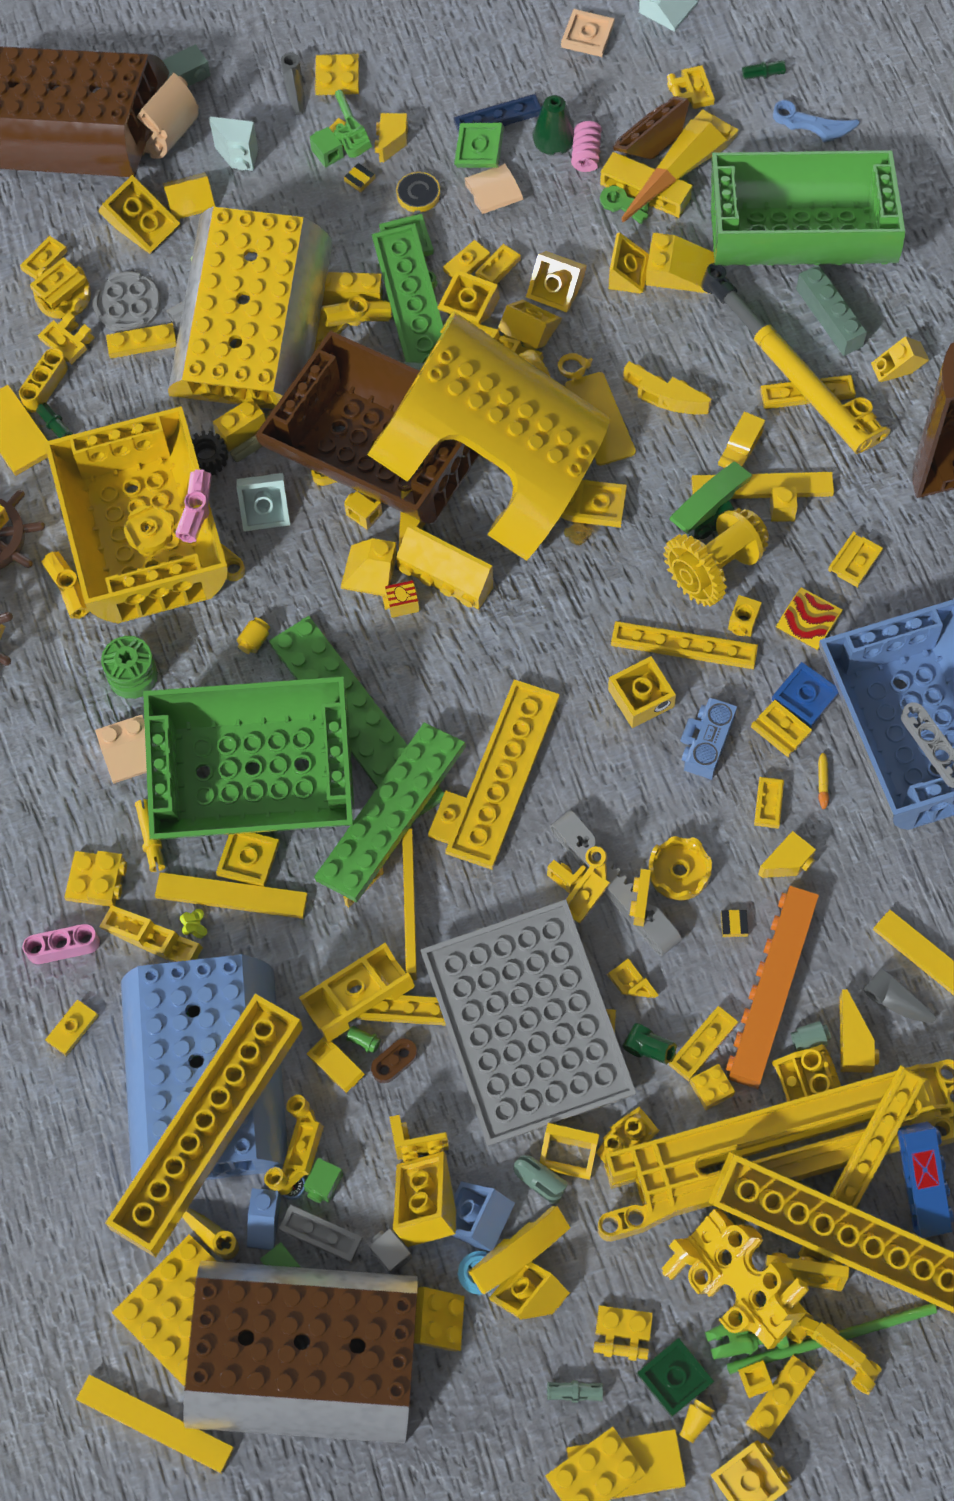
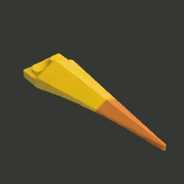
(694, 146)

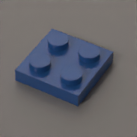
(806, 694)

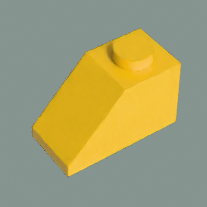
(789, 858)

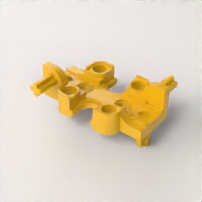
(704, 1253)

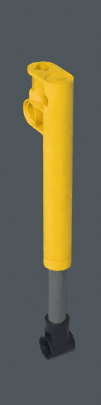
(851, 420)

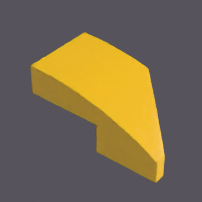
(630, 981)

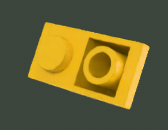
(392, 134)
(900, 360)

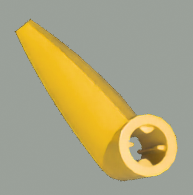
(211, 1234)

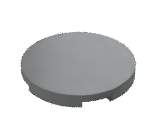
(126, 302)

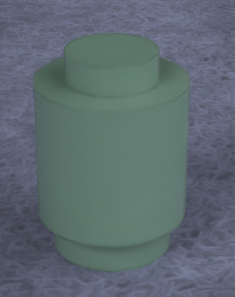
(810, 1036)

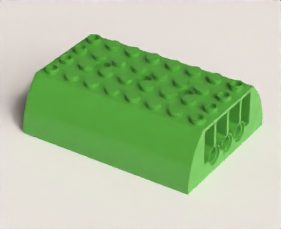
(805, 208)
(239, 726)

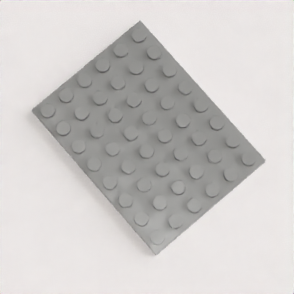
(527, 1023)

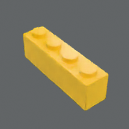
(633, 176)
(344, 285)

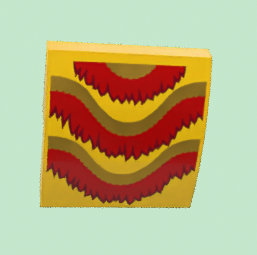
(809, 618)

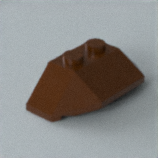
(655, 130)

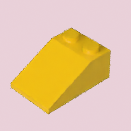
(138, 215)
(677, 263)
(424, 1200)

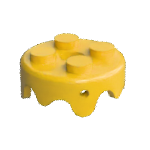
(74, 303)
(680, 852)

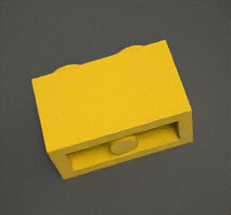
(239, 423)

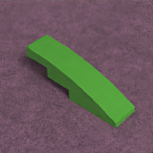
(710, 497)

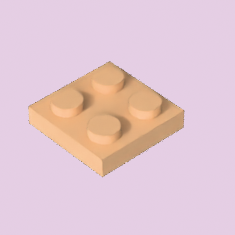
(587, 33)

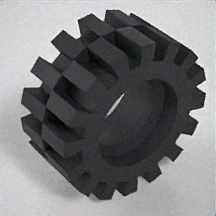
(214, 442)

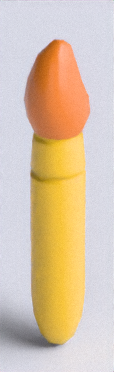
(823, 796)

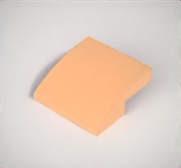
(493, 188)

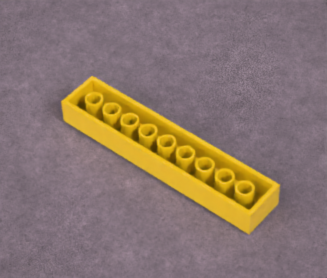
(204, 1125)
(836, 1230)

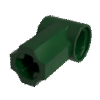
(644, 1042)

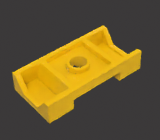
(334, 1006)

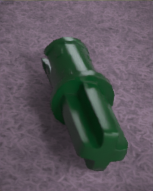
(764, 69)
(53, 421)

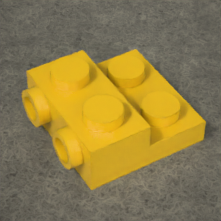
(96, 878)
(753, 1475)

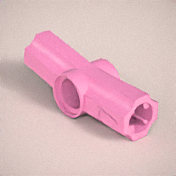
(193, 518)

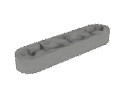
(931, 746)

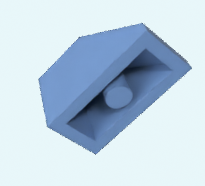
(263, 1218)

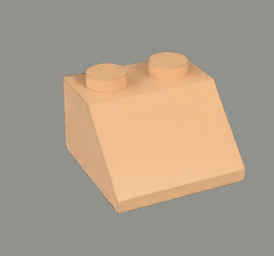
(124, 748)

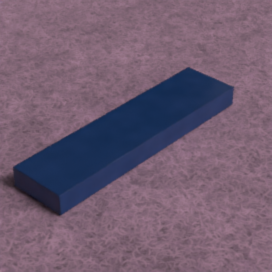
(504, 113)

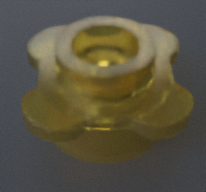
(578, 539)

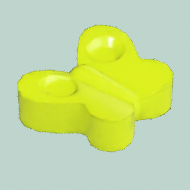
(192, 923)

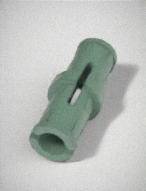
(574, 1391)

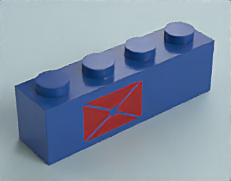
(925, 1180)

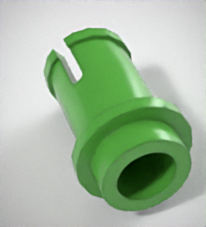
(363, 1039)

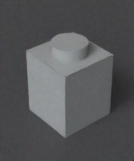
(389, 1251)

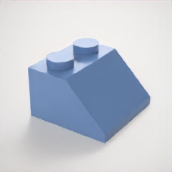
(480, 1215)

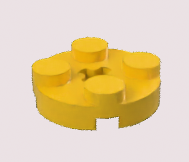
(152, 541)

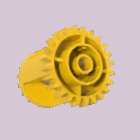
(700, 566)

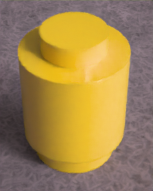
(253, 636)

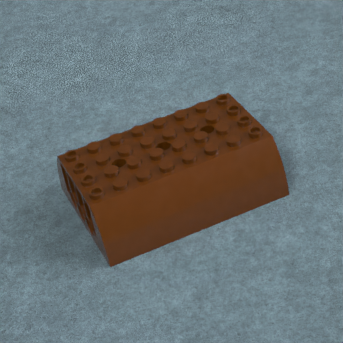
(73, 125)
(360, 391)

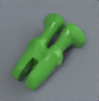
(739, 1342)

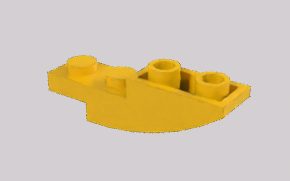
(672, 396)

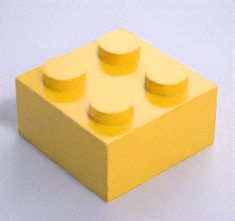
(712, 1087)

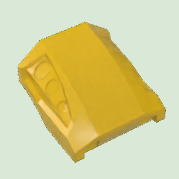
(806, 1072)

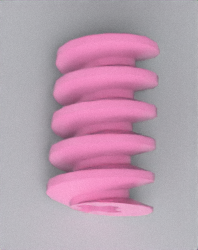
(586, 146)

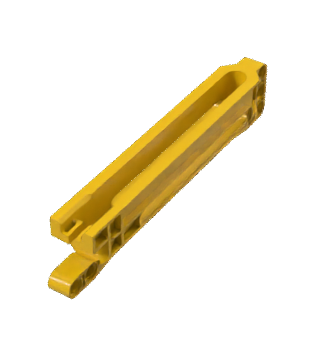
(669, 1166)

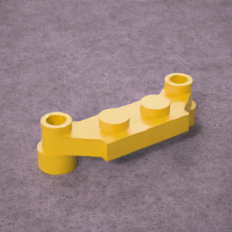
(590, 886)
(301, 1147)
(845, 1350)

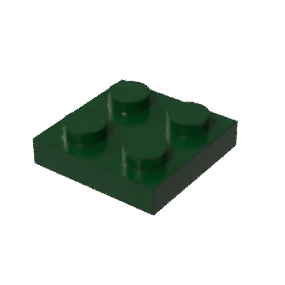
(675, 1377)

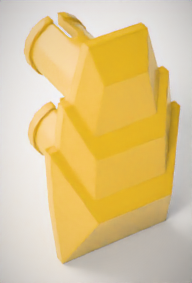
(627, 1132)

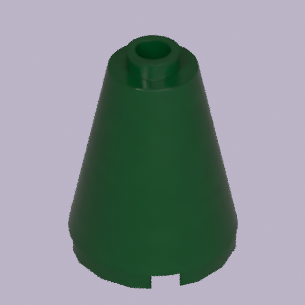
(553, 127)

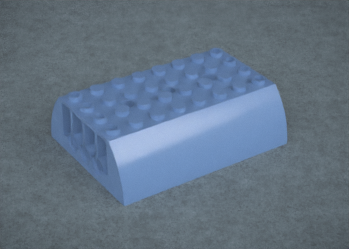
(164, 1040)

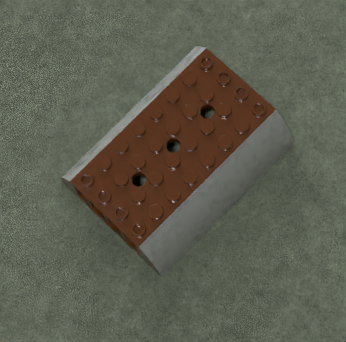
(293, 1390)

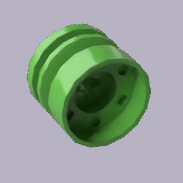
(129, 667)

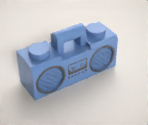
(714, 729)

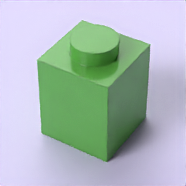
(326, 147)
(322, 1181)

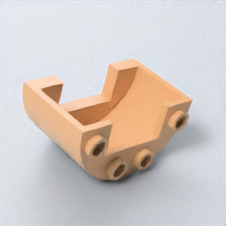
(168, 116)

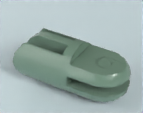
(540, 1178)

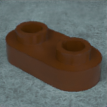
(391, 1059)

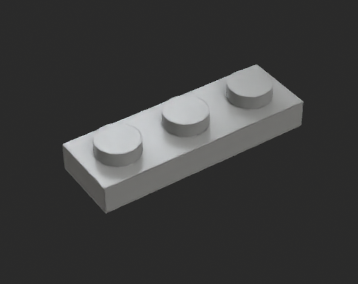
(320, 1233)

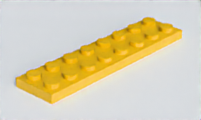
(502, 774)

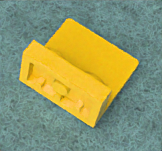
(410, 1149)

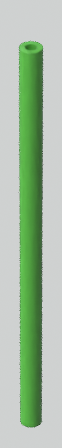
(847, 1333)

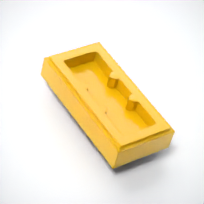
(468, 259)
(498, 264)
(769, 802)
(446, 817)
(71, 1027)

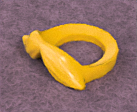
(584, 362)

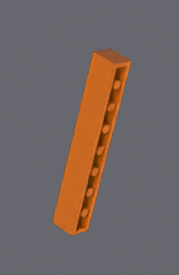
(773, 987)

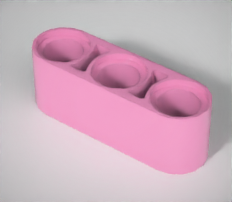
(49, 940)

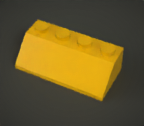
(445, 567)

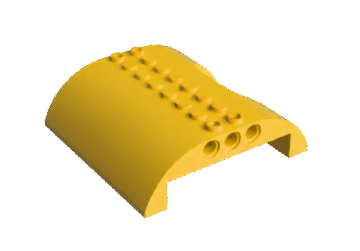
(506, 413)

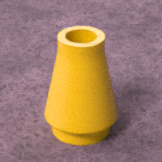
(696, 1420)

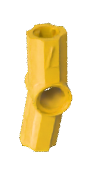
(355, 312)
(62, 574)

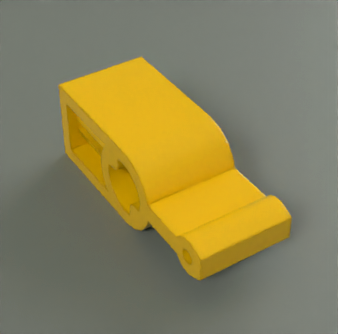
(742, 440)

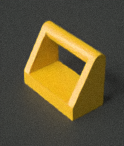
(571, 1137)

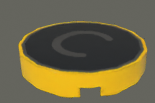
(418, 192)

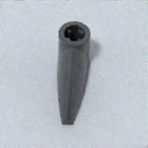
(293, 81)
(893, 995)

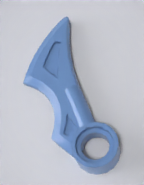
(824, 128)

